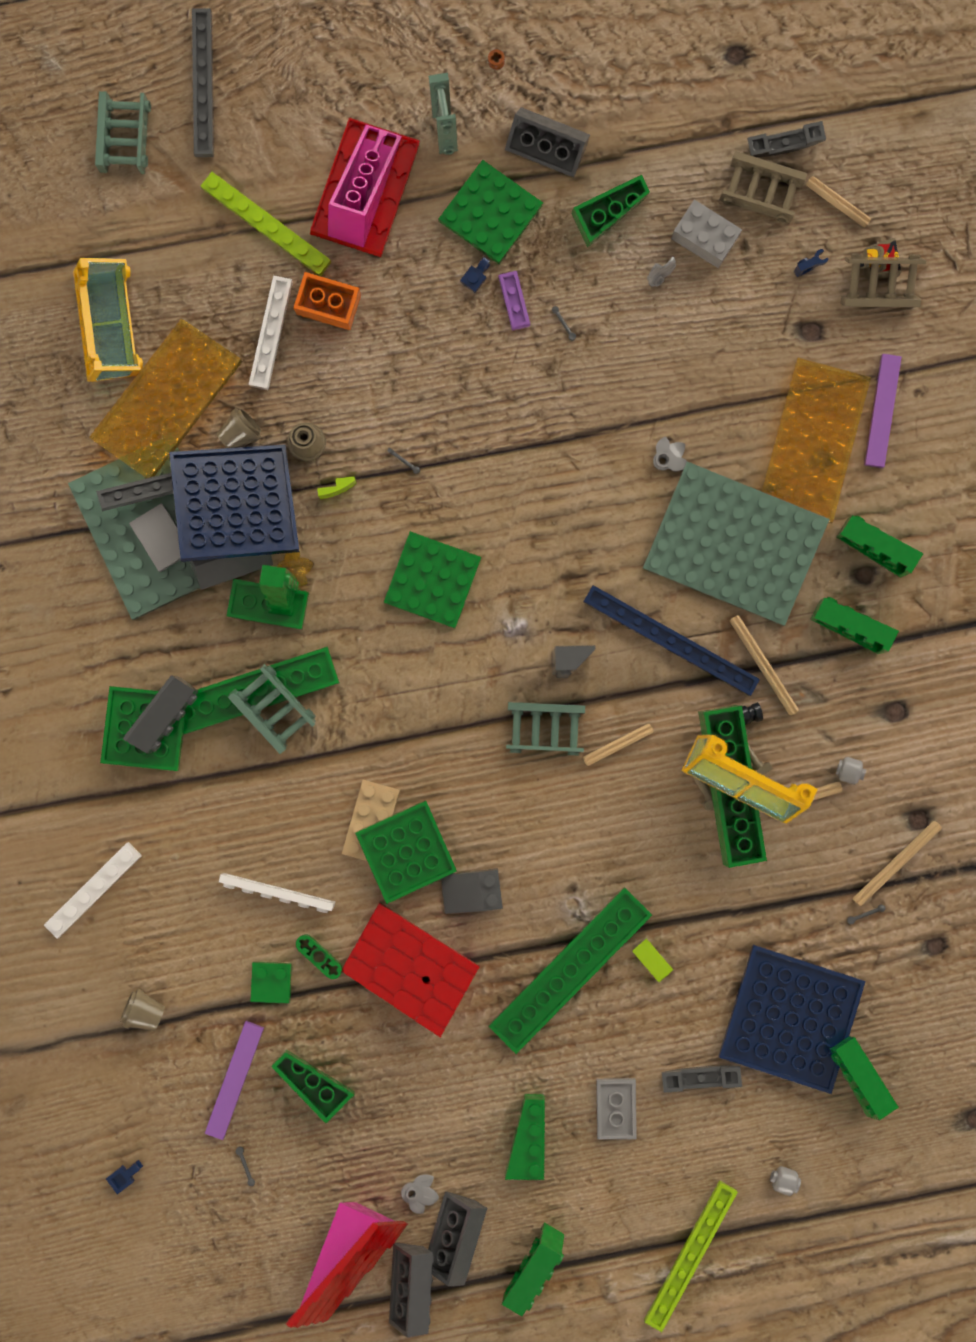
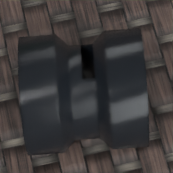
(752, 713)

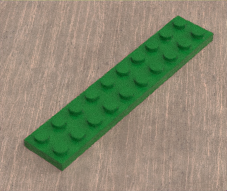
(299, 675)
(570, 970)

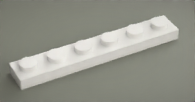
(270, 332)
(92, 890)
(268, 891)

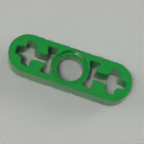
(311, 943)

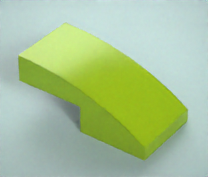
(342, 485)
(652, 960)

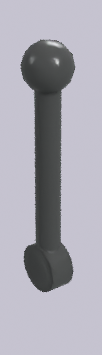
(572, 336)
(416, 470)
(851, 920)
(239, 1151)

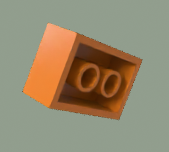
(327, 301)

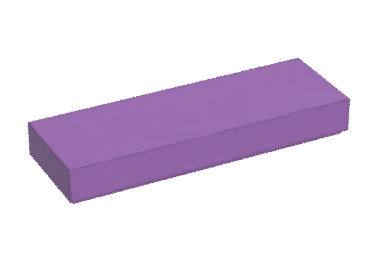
(514, 300)

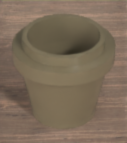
(239, 430)
(309, 449)
(142, 1012)

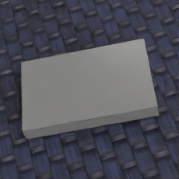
(158, 536)
(616, 1108)

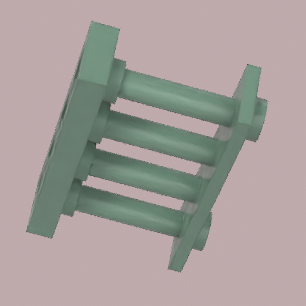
(441, 111)
(105, 123)
(555, 711)
(266, 726)

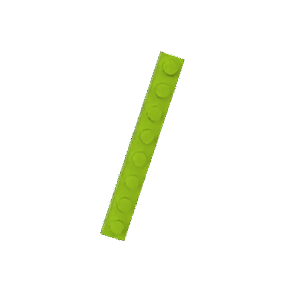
(266, 224)
(690, 1256)

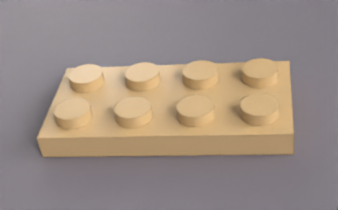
(372, 805)

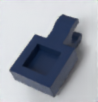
(805, 265)
(475, 276)
(123, 1177)

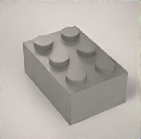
(706, 234)

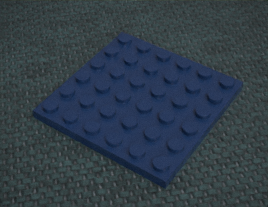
(233, 502)
(791, 1018)

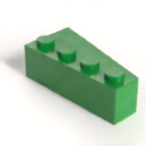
(608, 208)
(879, 546)
(279, 589)
(854, 625)
(863, 1079)
(315, 1087)
(528, 1146)
(535, 1270)

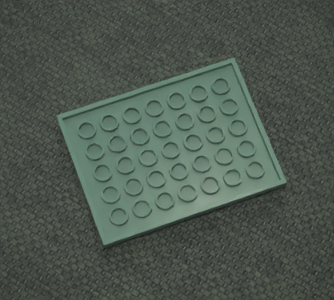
(735, 543)
(129, 564)

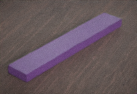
(882, 410)
(234, 1080)

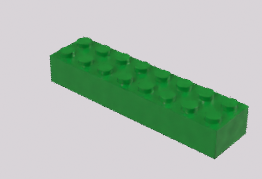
(736, 822)

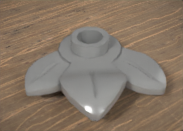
(659, 272)
(671, 453)
(422, 1195)

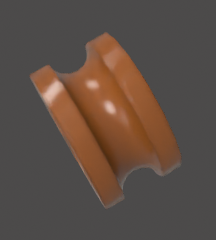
(496, 65)

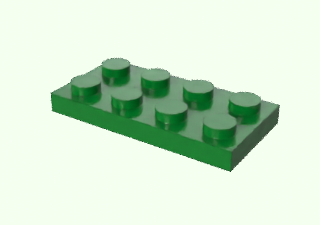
(248, 604)

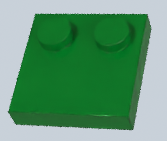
(271, 982)

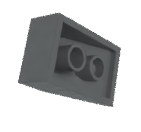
(472, 891)

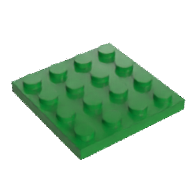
(490, 211)
(432, 580)
(122, 712)
(406, 851)

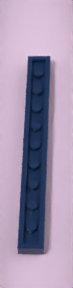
(671, 640)

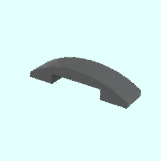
(787, 141)
(701, 1077)

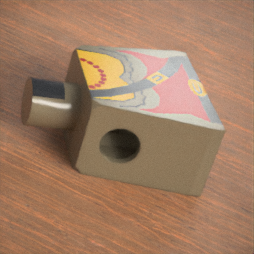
(883, 249)

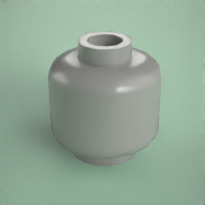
(850, 770)
(785, 1181)

